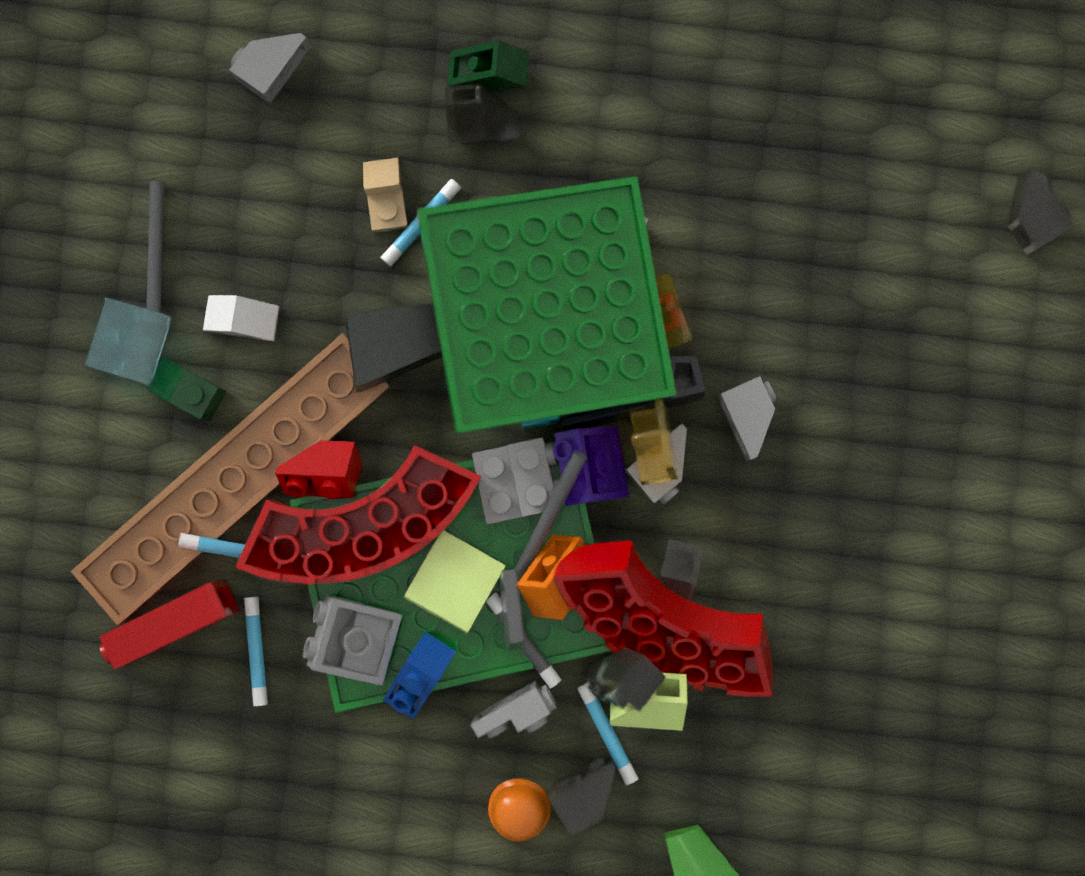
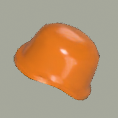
(519, 809)

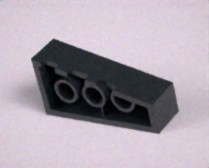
(688, 388)

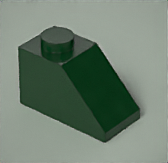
(491, 64)
(186, 390)

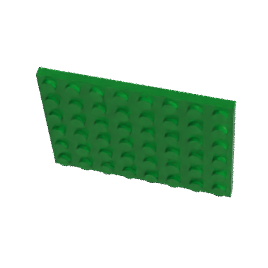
(483, 649)

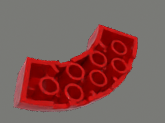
(362, 535)
(678, 636)

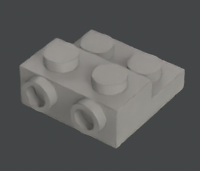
(515, 479)
(352, 639)
(524, 707)

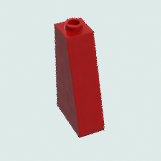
(168, 623)

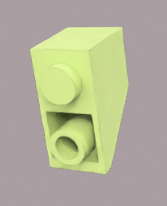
(663, 710)

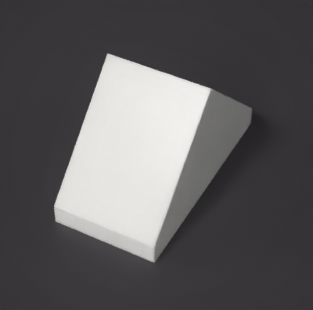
(241, 317)

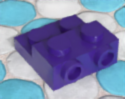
(603, 471)

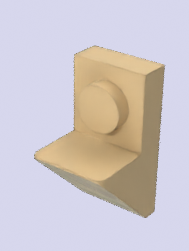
(384, 195)

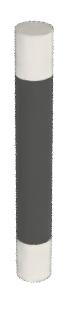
(529, 647)

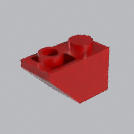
(322, 470)

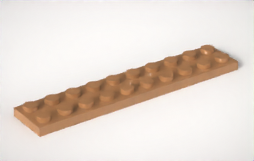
(224, 483)

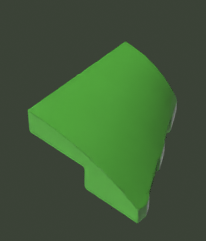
(695, 855)

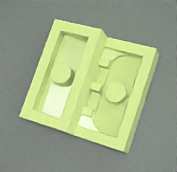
(454, 581)

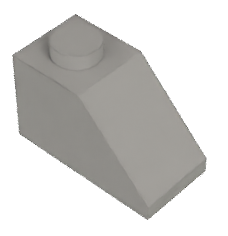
(269, 63)
(749, 413)
(663, 490)

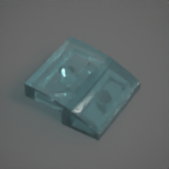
(128, 341)

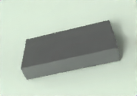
(511, 610)

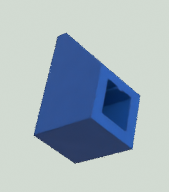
(419, 675)

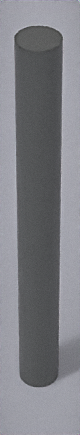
(155, 246)
(550, 512)

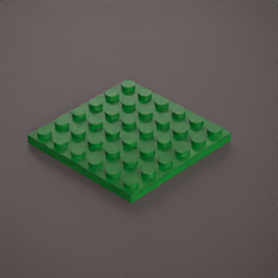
(546, 303)

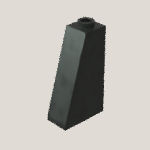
(391, 343)

